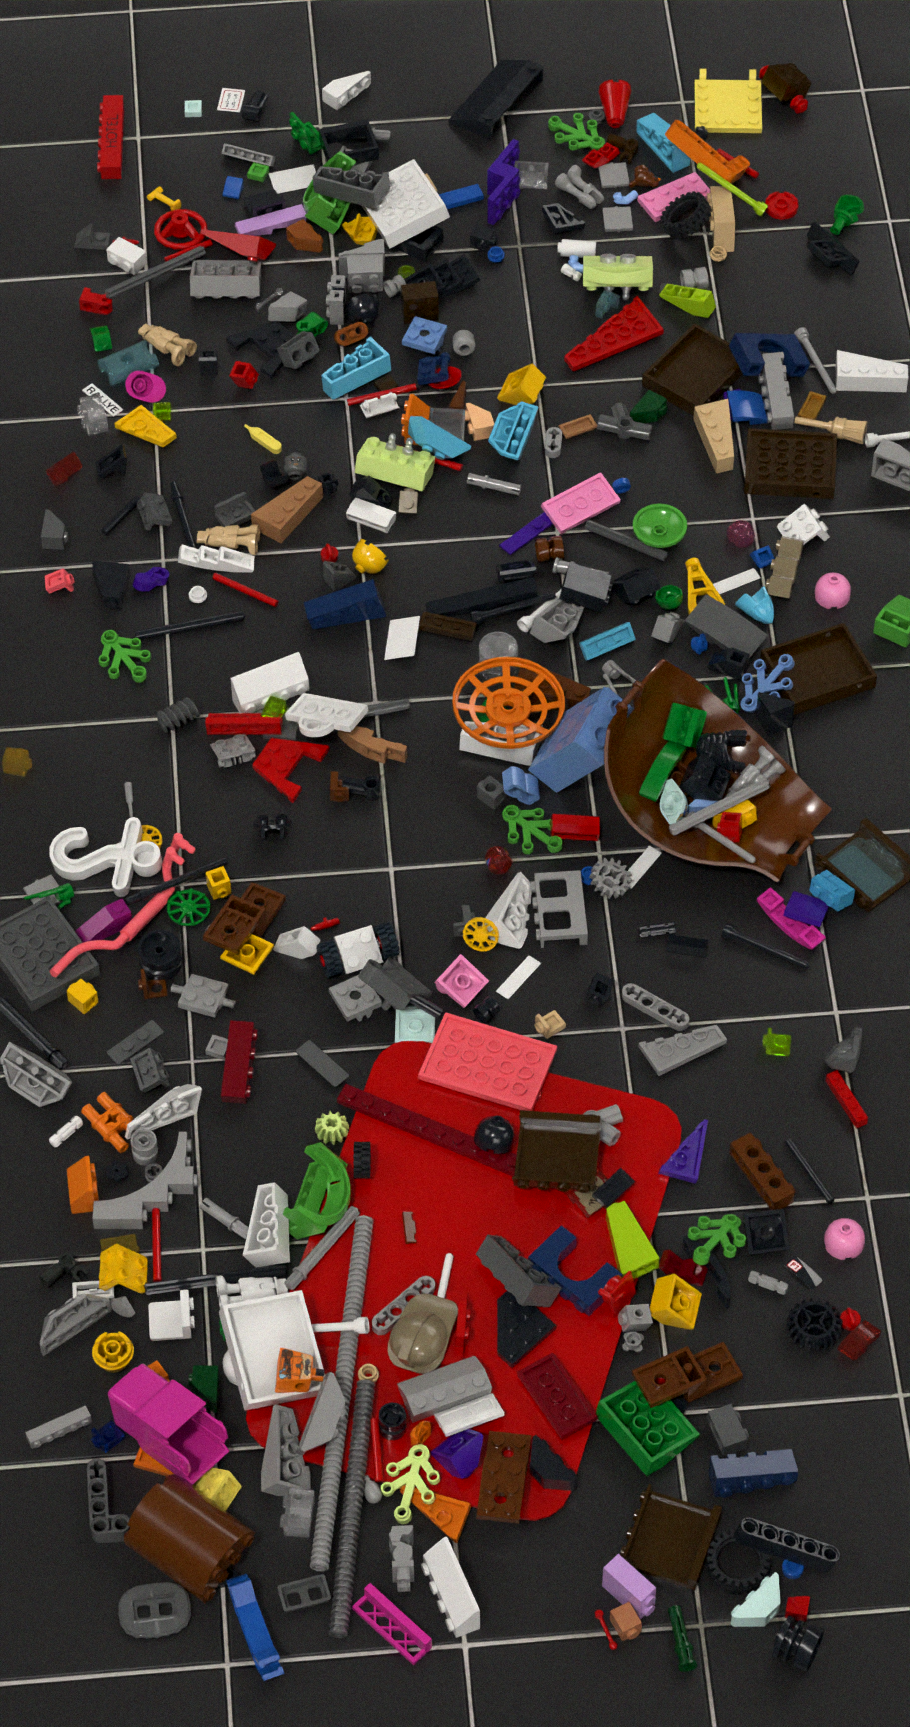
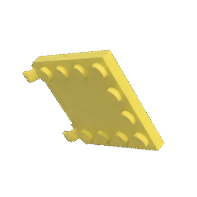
(728, 104)

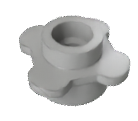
(633, 1336)

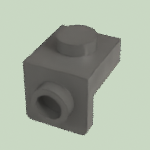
(466, 916)

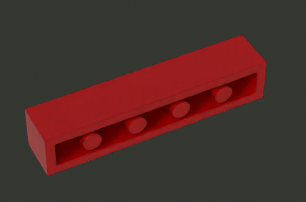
(846, 1099)

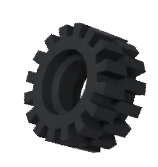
(362, 1160)

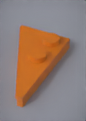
(444, 1512)

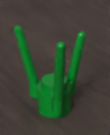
(732, 703)
(62, 893)

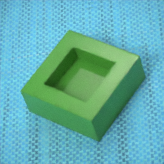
(258, 172)

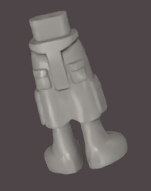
(752, 774)

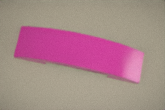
(799, 931)

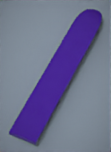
(526, 534)

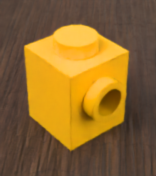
(218, 883)
(82, 996)

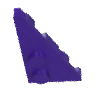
(686, 1160)

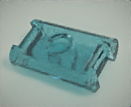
(126, 361)

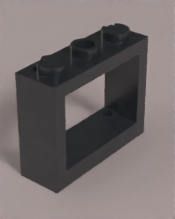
(347, 132)

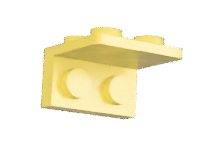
(218, 1486)

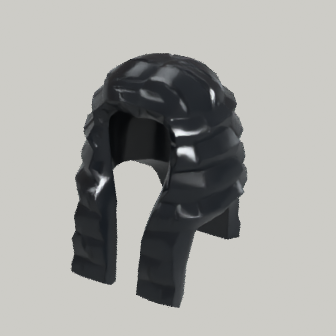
(715, 746)

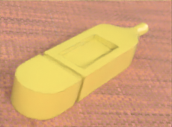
(265, 439)

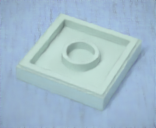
(414, 1026)

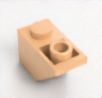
(479, 422)

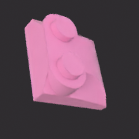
(461, 981)

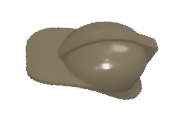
(422, 1333)

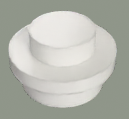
(197, 594)

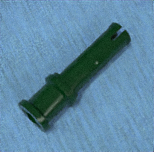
(683, 1647)

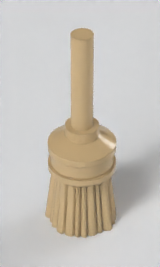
(846, 429)

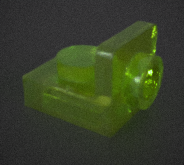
(776, 1043)

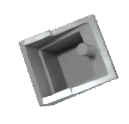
(364, 267)

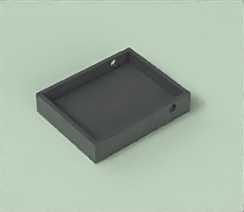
(33, 944)

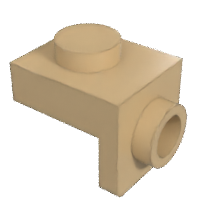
(549, 1024)

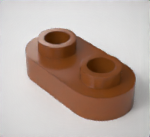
(350, 334)

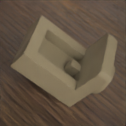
(408, 501)

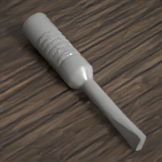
(129, 797)

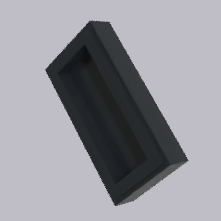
(613, 1188)

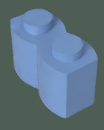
(520, 785)

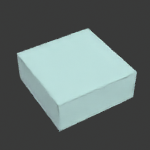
(193, 108)

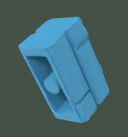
(832, 890)

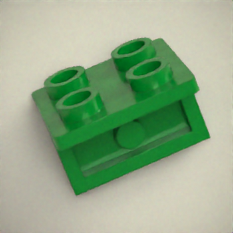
(684, 724)

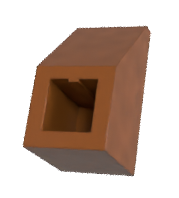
(304, 237)

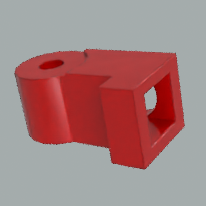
(95, 302)

